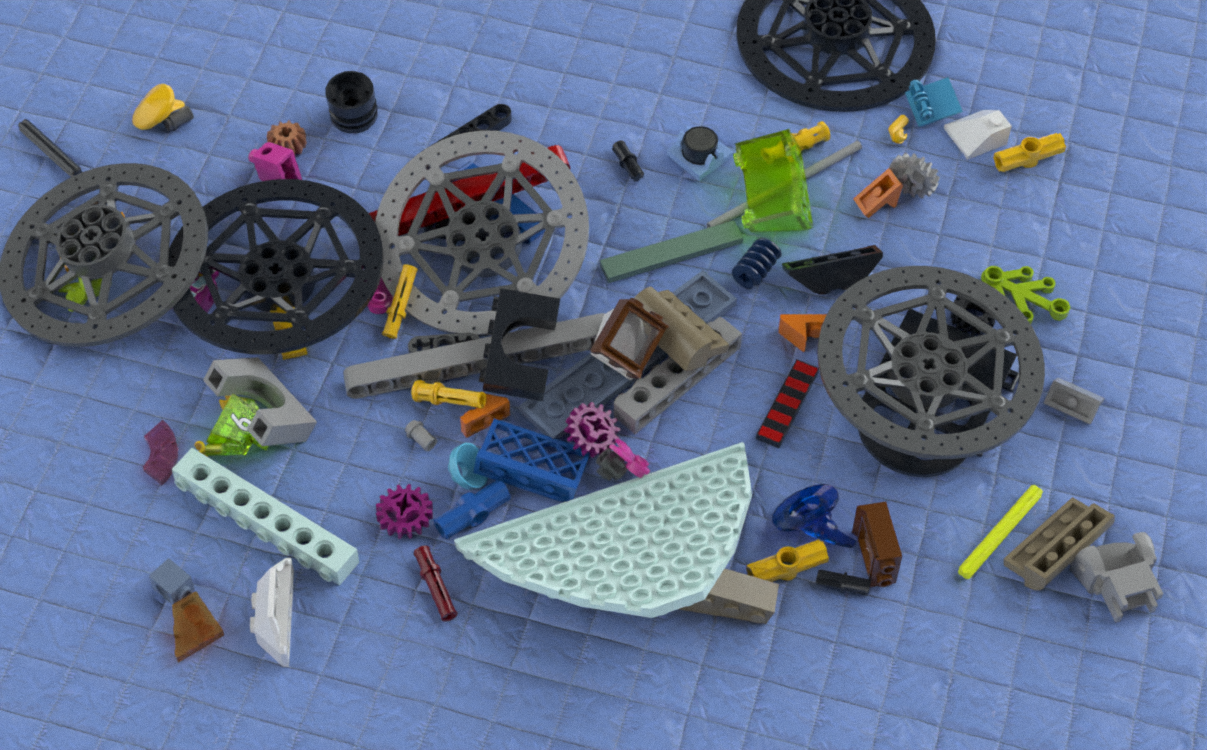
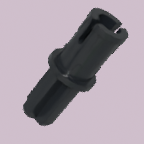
(627, 160)
(843, 582)

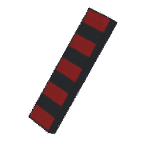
(787, 403)

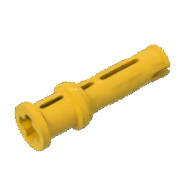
(438, 393)

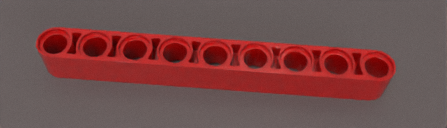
(472, 187)

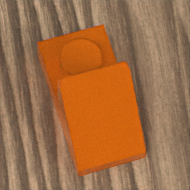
(878, 193)
(799, 327)
(481, 418)

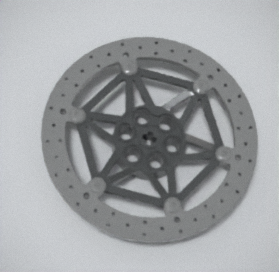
(467, 145)

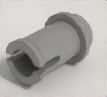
(420, 435)

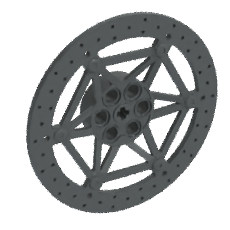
(97, 243)
(930, 369)

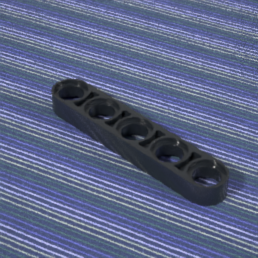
(487, 117)

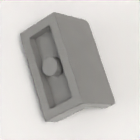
(1073, 400)

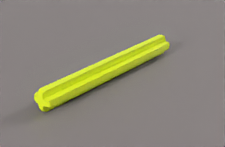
(1000, 532)

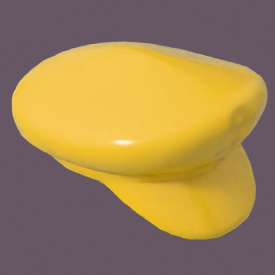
(156, 107)

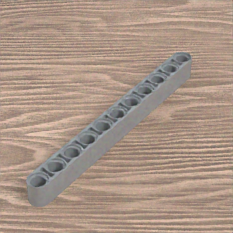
(467, 357)

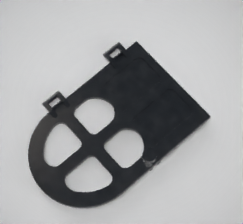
(982, 371)

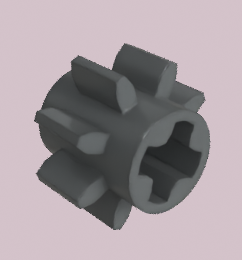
(610, 465)

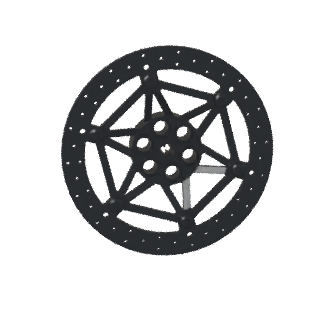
(838, 30)
(281, 270)

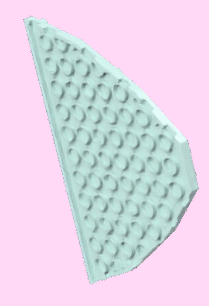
(630, 545)

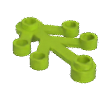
(1020, 292)

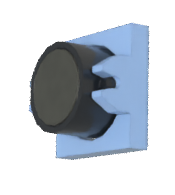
(700, 151)

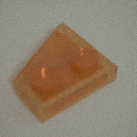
(193, 626)

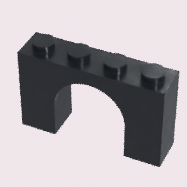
(512, 311)

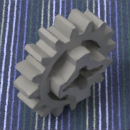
(915, 175)

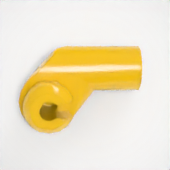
(896, 129)

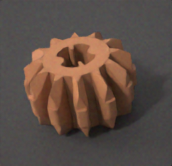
(288, 136)

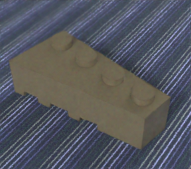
(739, 597)

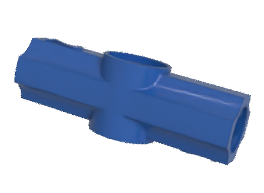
(472, 509)

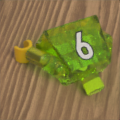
(230, 432)

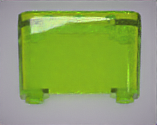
(774, 183)

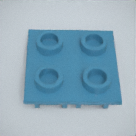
(932, 101)

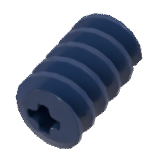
(756, 263)

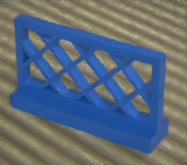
(527, 475)

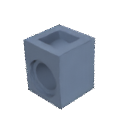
(171, 582)

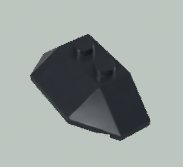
(834, 270)

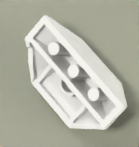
(274, 611)

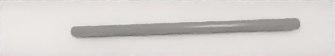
(810, 171)

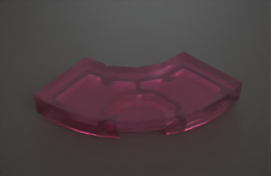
(163, 452)

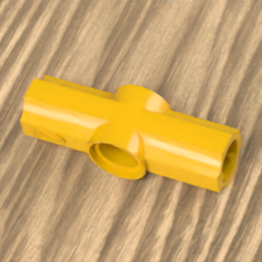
(1029, 152)
(801, 558)

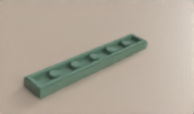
(671, 251)

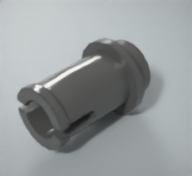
(178, 118)

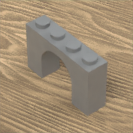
(284, 419)

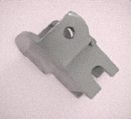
(1120, 574)

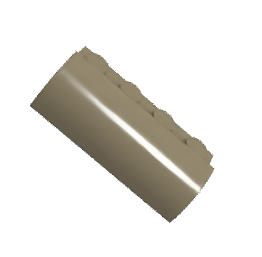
(688, 338)
(1057, 542)

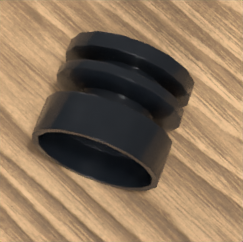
(351, 101)

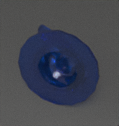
(811, 513)

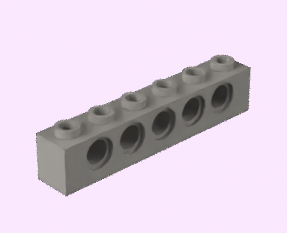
(673, 385)

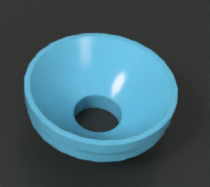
(465, 457)

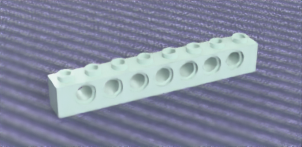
(197, 466)

